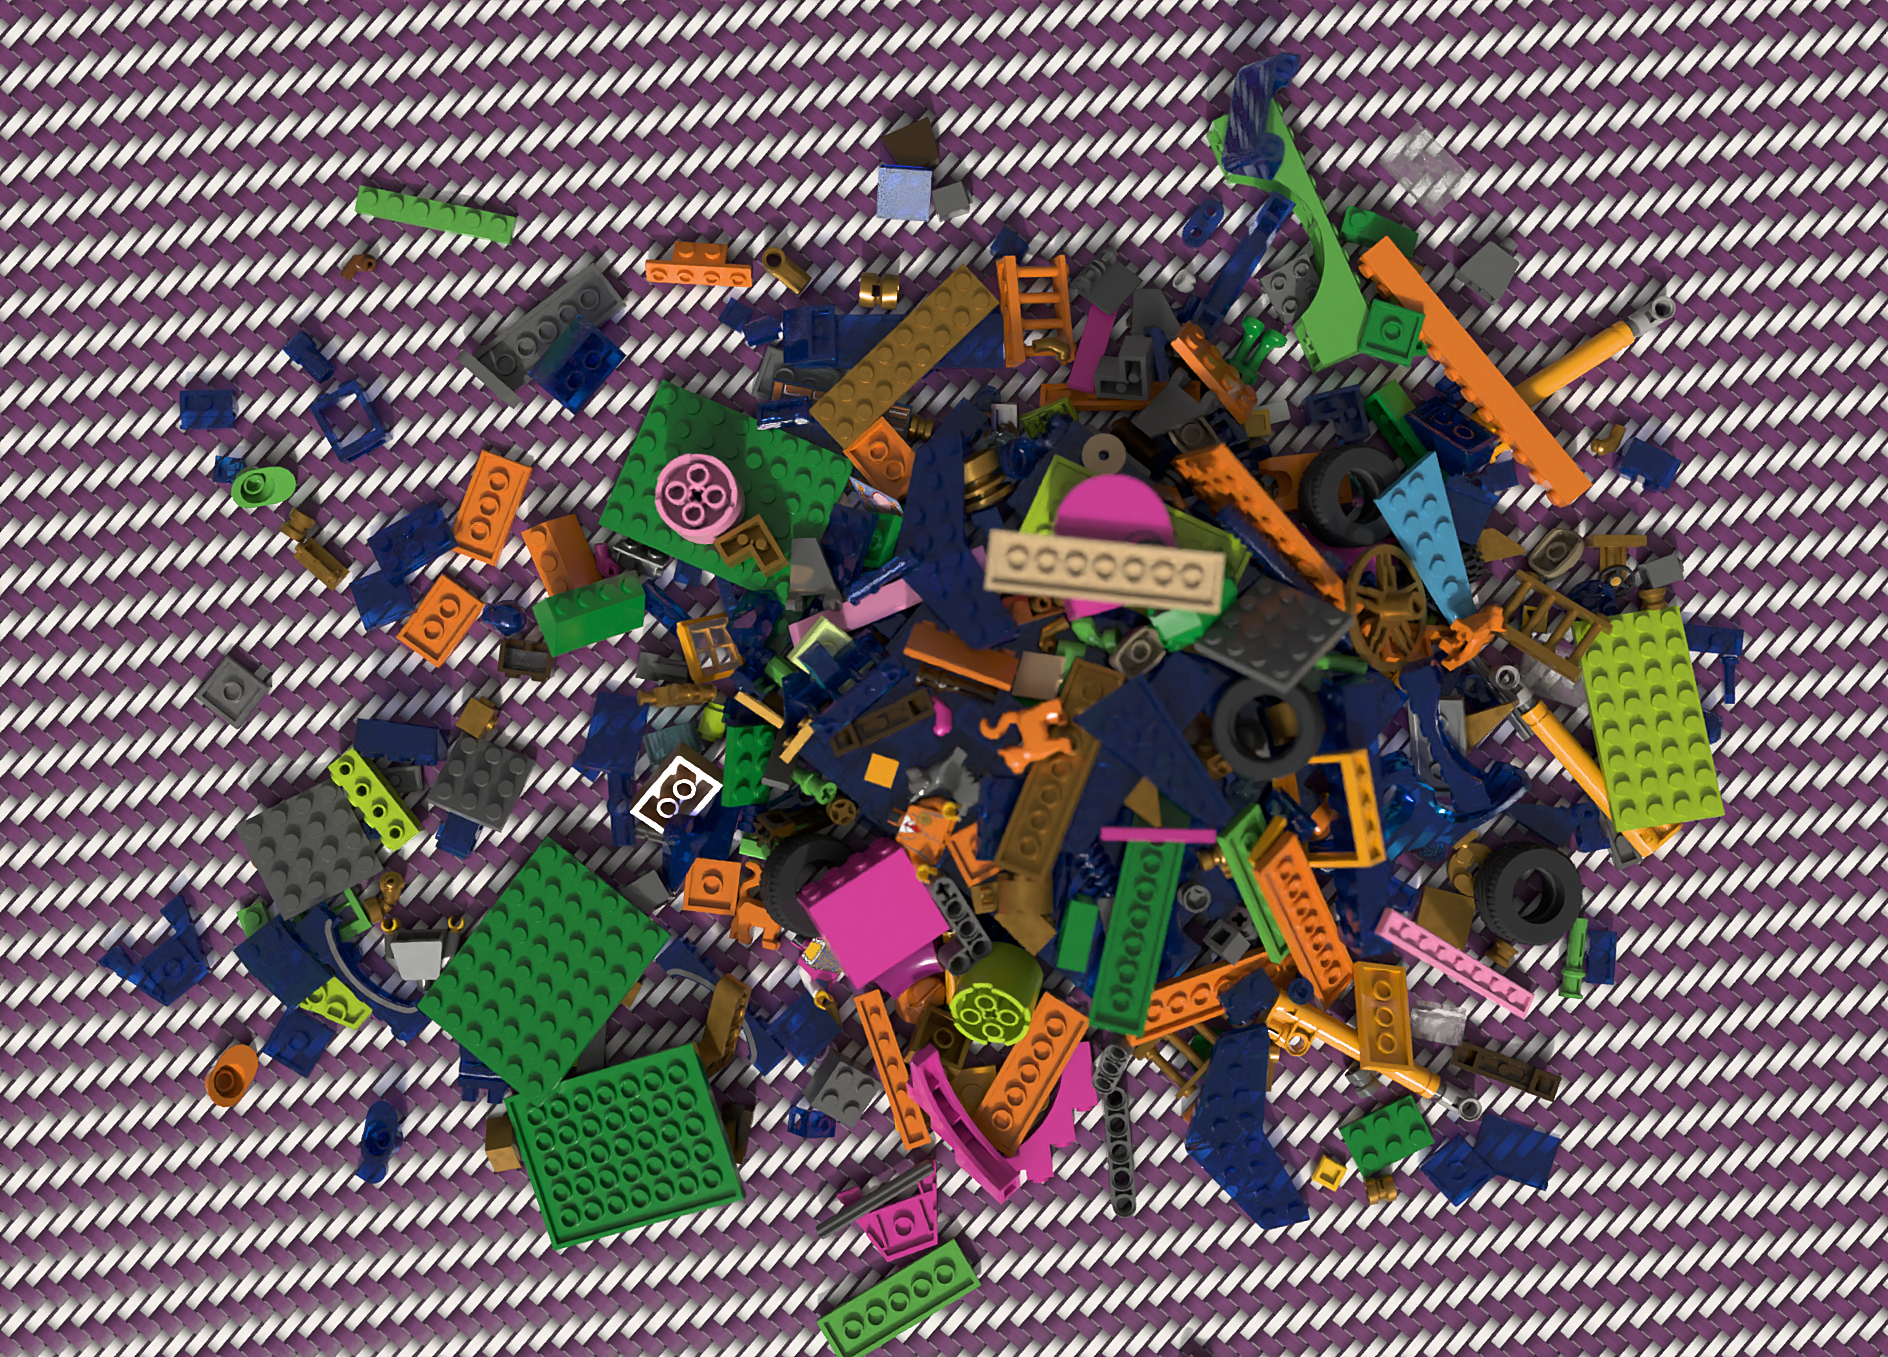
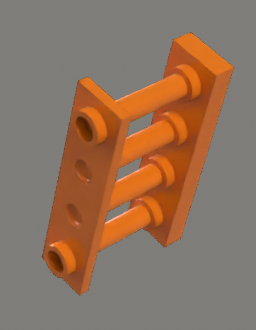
(1012, 298)

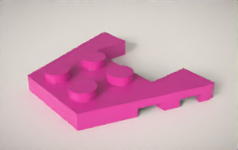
(903, 1224)

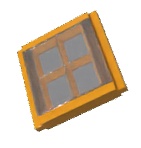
(708, 648)

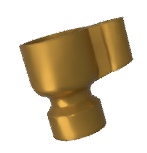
(1213, 857)

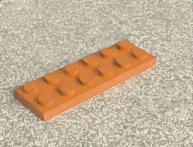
(1030, 1073)

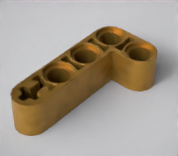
(723, 1023)

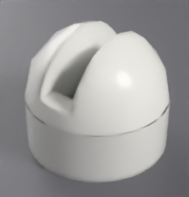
(1184, 281)

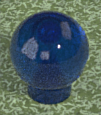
(505, 617)

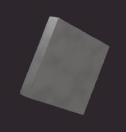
(233, 692)

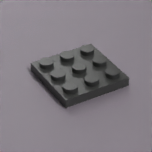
(481, 781)

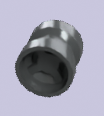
(1198, 897)
(1363, 1080)

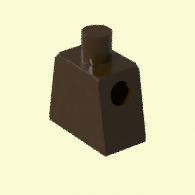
(913, 146)

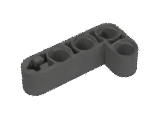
(965, 936)

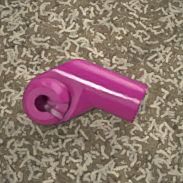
(604, 563)
(943, 717)

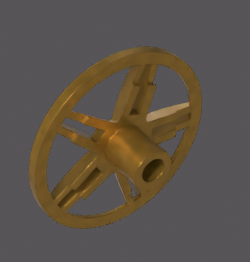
(1390, 608)

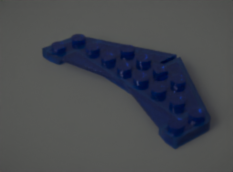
(948, 572)
(1229, 1133)

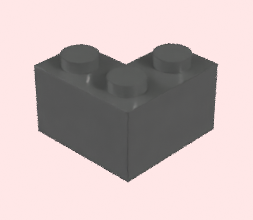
(1130, 374)

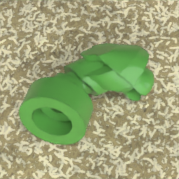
(1087, 633)

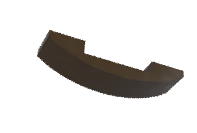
(883, 723)
(800, 821)
(1506, 1070)

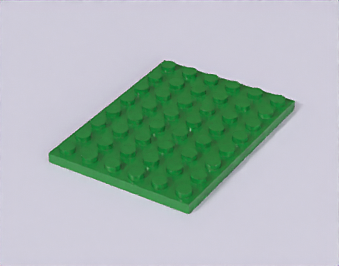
(780, 475)
(544, 971)
(626, 1147)

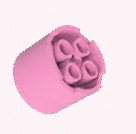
(721, 493)

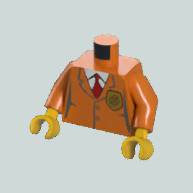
(925, 832)

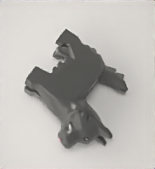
(950, 775)

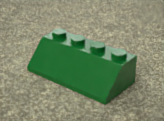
(591, 613)

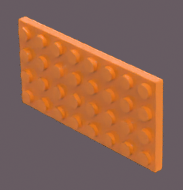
(1221, 479)

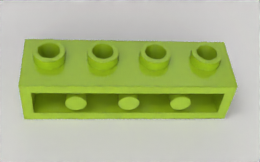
(376, 798)

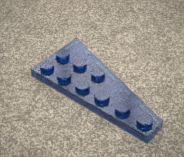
(1147, 739)

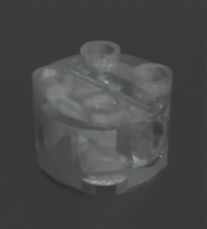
(1438, 1022)

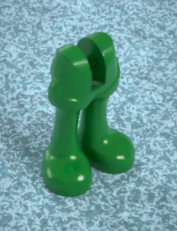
(1269, 341)

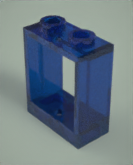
(364, 444)

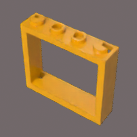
(1362, 810)

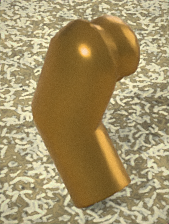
(1052, 344)
(1610, 443)
(1049, 633)

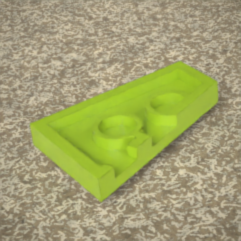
(338, 1003)

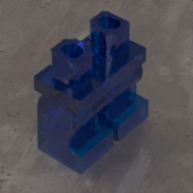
(477, 1075)

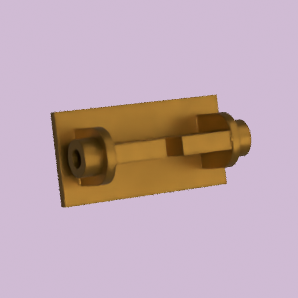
(320, 563)

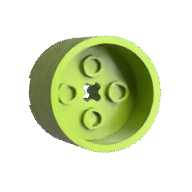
(998, 996)

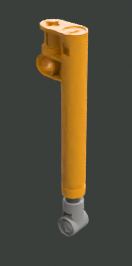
(1586, 358)
(1573, 756)
(1307, 1021)

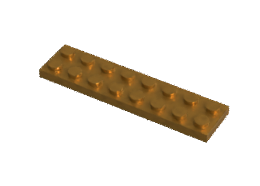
(904, 356)
(1056, 781)

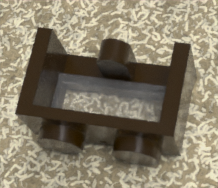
(526, 658)

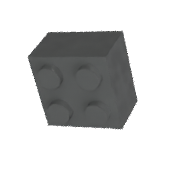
(842, 1088)

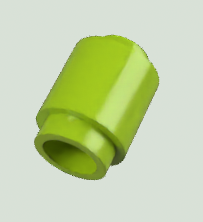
(710, 722)

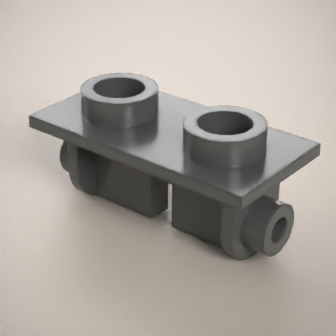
(629, 552)

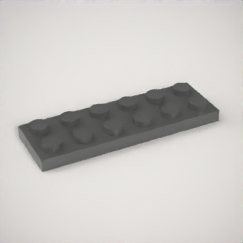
(525, 342)

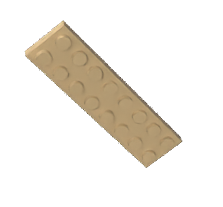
(1104, 571)

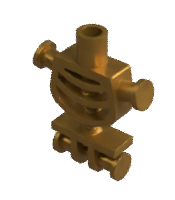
(677, 695)

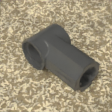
(657, 668)

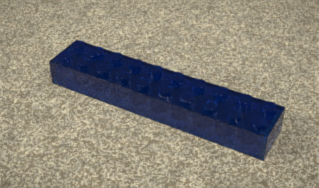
(1361, 890)

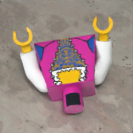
(816, 967)

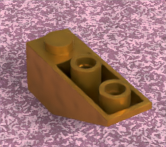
(1033, 607)

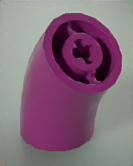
(911, 969)

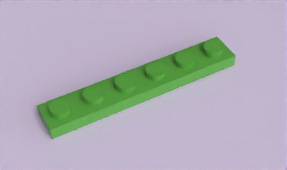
(435, 215)

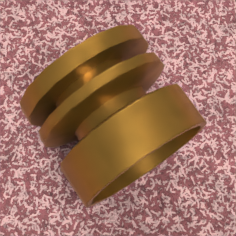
(981, 483)

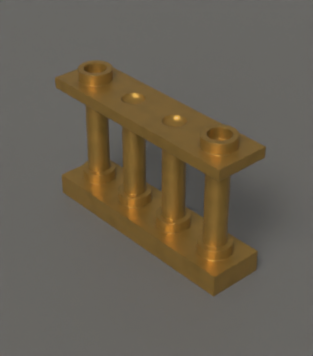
(1546, 651)
(1150, 1052)

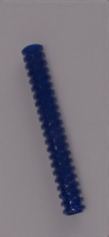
(1270, 556)

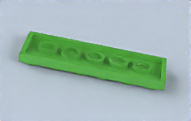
(1236, 844)
(899, 1301)

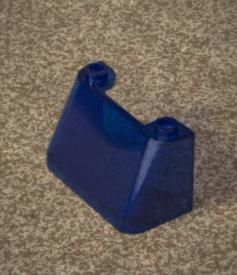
(1247, 145)

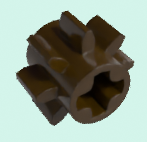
(760, 829)

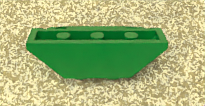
(1190, 625)

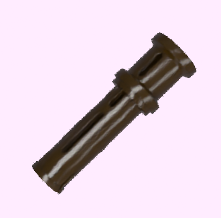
(943, 681)

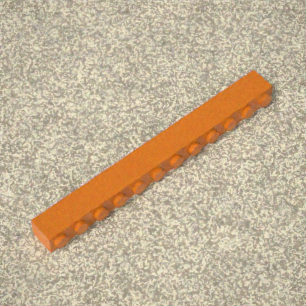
(1476, 375)

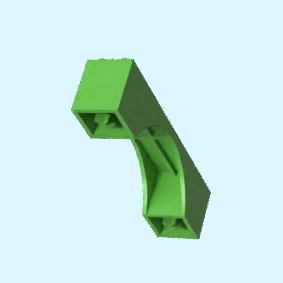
(1336, 317)

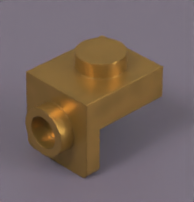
(1212, 761)

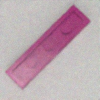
(1091, 348)
(1158, 834)

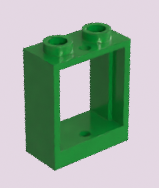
(1076, 932)

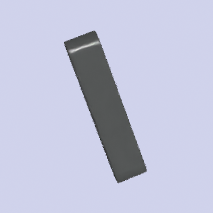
(1119, 1162)

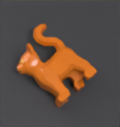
(1472, 635)
(1035, 733)
(752, 913)

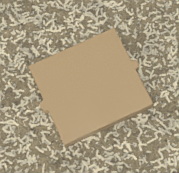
(1039, 676)

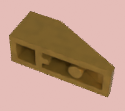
(1482, 722)

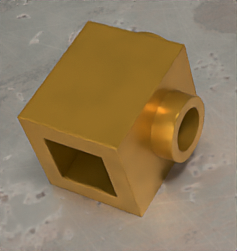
(479, 717)

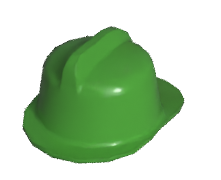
(262, 486)

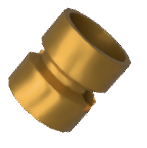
(888, 291)

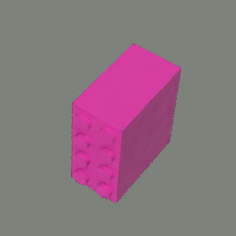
(872, 911)

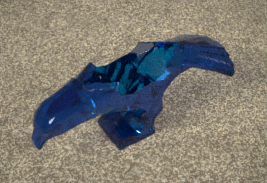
(1419, 820)

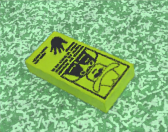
(1037, 419)

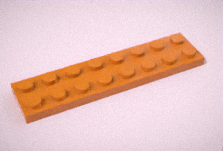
(1304, 920)
(1193, 995)

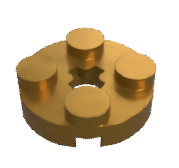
(1459, 862)

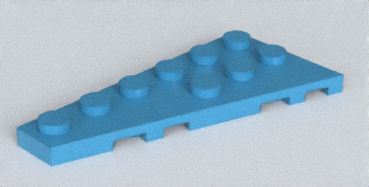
(1424, 526)

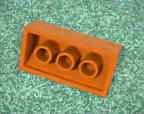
(562, 554)
(956, 656)

